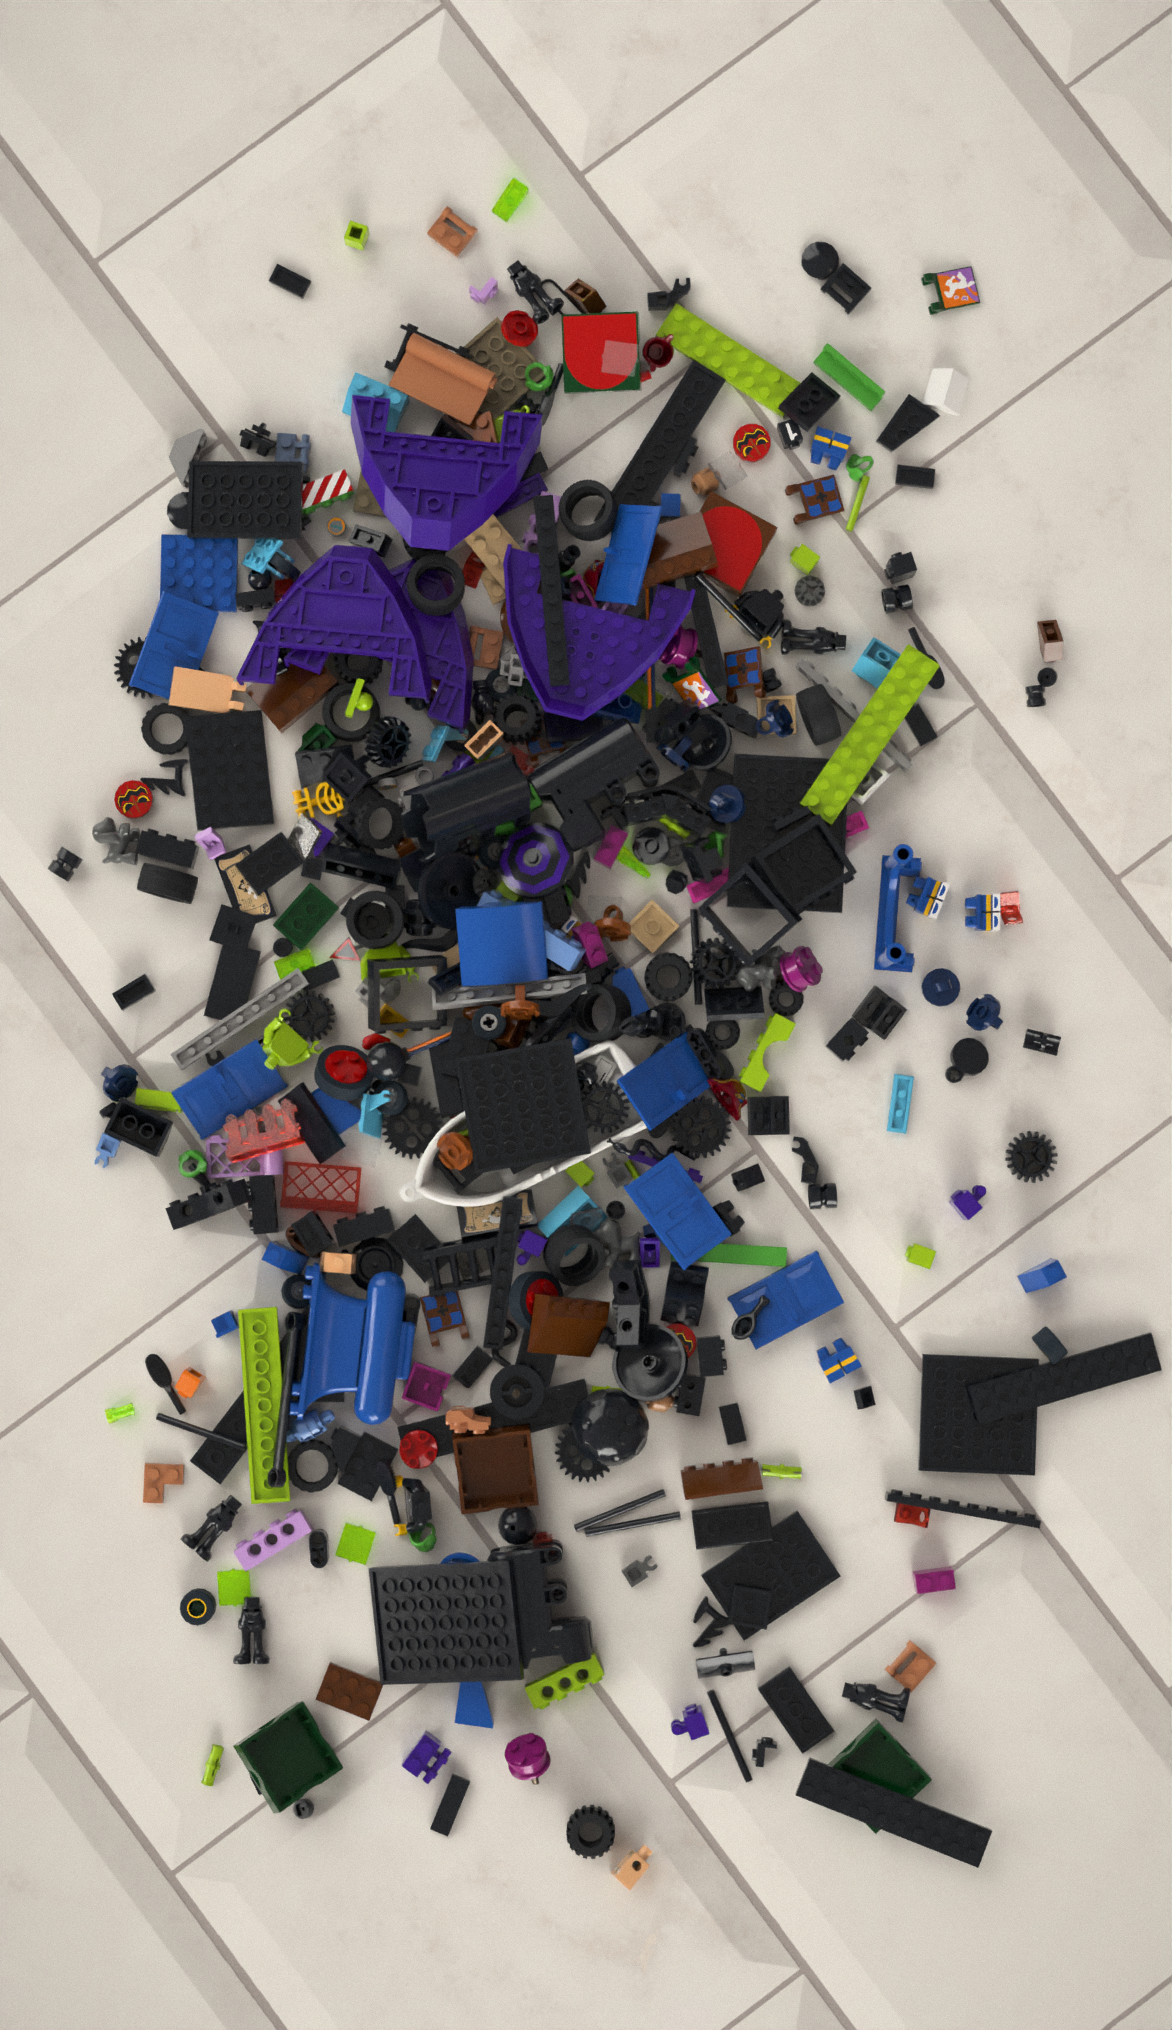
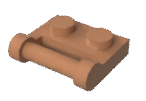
(448, 236)
(490, 647)
(915, 1670)

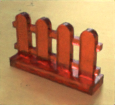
(266, 1142)

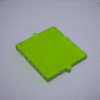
(355, 1543)
(233, 1587)

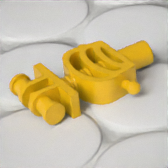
(326, 799)

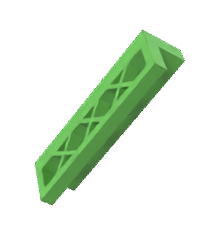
(849, 377)

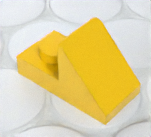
(389, 1015)

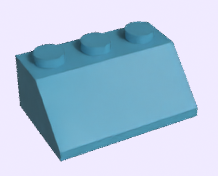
(368, 387)
(875, 662)
(561, 1214)

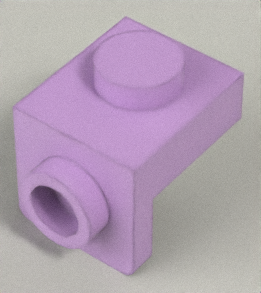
(489, 290)
(211, 842)

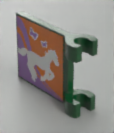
(954, 289)
(693, 684)

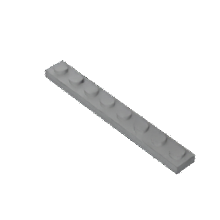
(848, 709)
(501, 993)
(239, 1019)

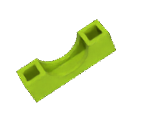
(777, 1030)

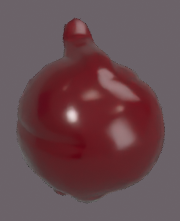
(658, 351)

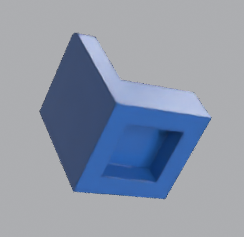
(670, 504)
(225, 1323)

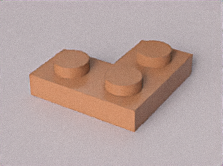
(156, 1476)

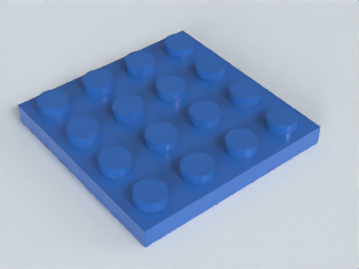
(200, 571)

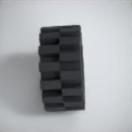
(785, 1010)
(727, 1043)

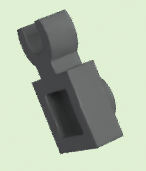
(618, 1173)
(637, 1572)

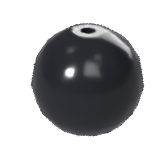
(386, 1061)
(517, 1525)

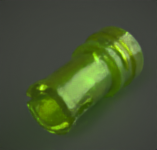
(114, 1414)

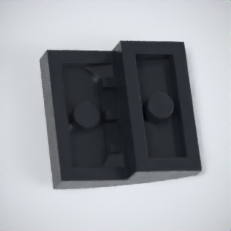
(879, 1012)
(768, 1115)

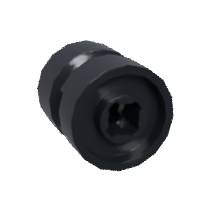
(897, 598)
(71, 860)
(822, 1196)

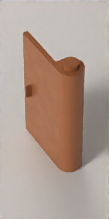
(442, 379)

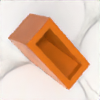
(189, 1382)

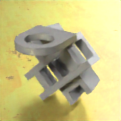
(513, 672)
(386, 991)

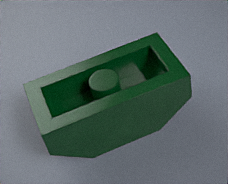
(318, 737)

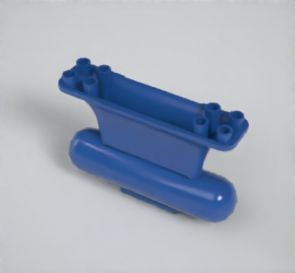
(355, 1346)

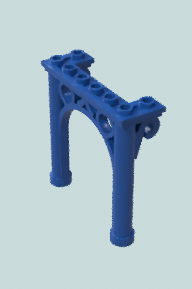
(888, 954)

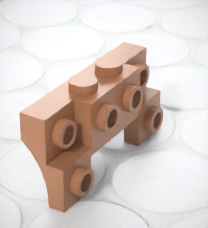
(463, 1418)

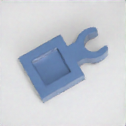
(108, 1147)

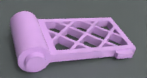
(269, 1163)

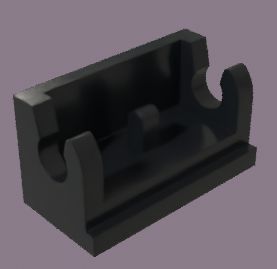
(472, 1367)

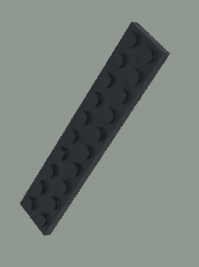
(667, 437)
(1065, 1378)
(556, 1409)
(218, 1458)
(893, 1812)

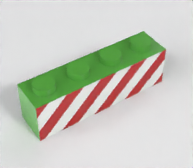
(326, 491)

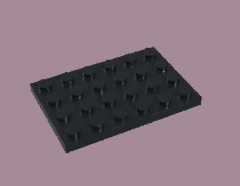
(245, 500)
(229, 770)
(789, 1566)

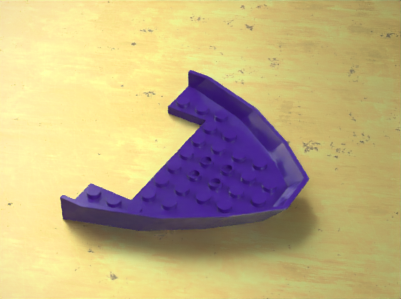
(439, 486)
(347, 607)
(445, 645)
(602, 646)

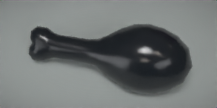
(745, 1324)

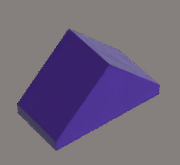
(325, 838)
(650, 1252)

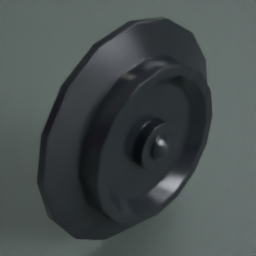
(373, 1257)

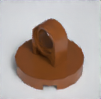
(615, 927)
(520, 1008)
(455, 1150)

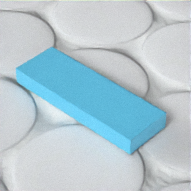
(900, 1103)

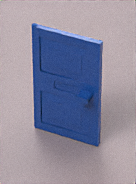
(628, 554)
(174, 639)
(665, 1082)
(228, 1088)
(677, 1211)
(795, 1295)

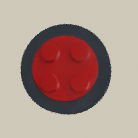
(343, 1072)
(523, 1294)

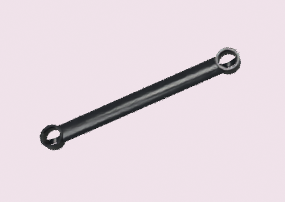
(277, 1475)

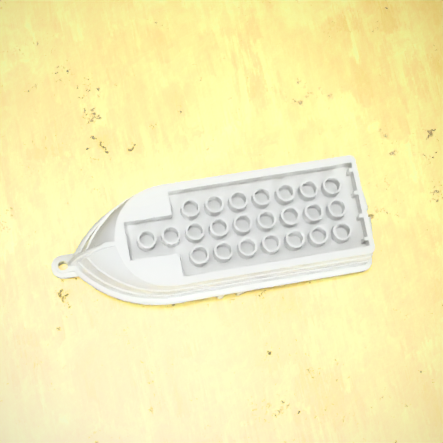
(493, 1185)

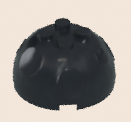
(610, 1427)

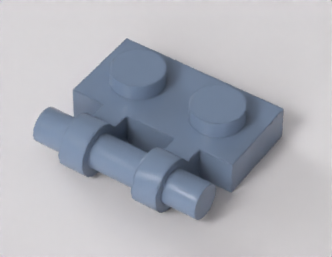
(287, 446)

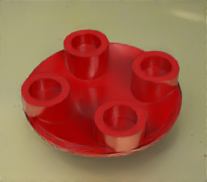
(418, 1449)

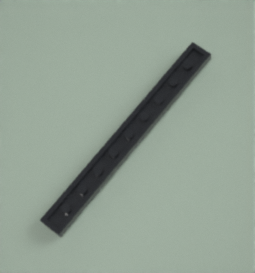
(551, 591)

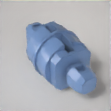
(310, 1426)

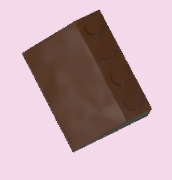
(679, 551)
(292, 694)
(566, 1325)
(721, 1479)

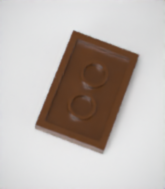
(349, 1691)

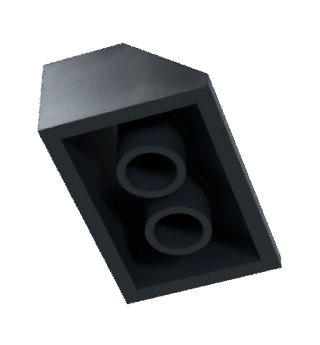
(139, 1127)

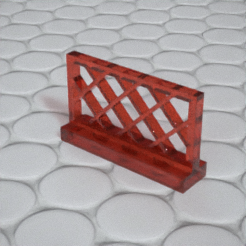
(320, 1204)

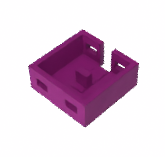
(426, 1385)

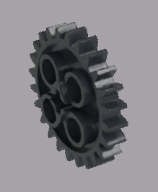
(126, 669)
(399, 1140)
(706, 1143)
(568, 1461)

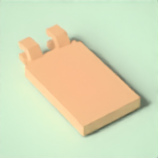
(204, 691)

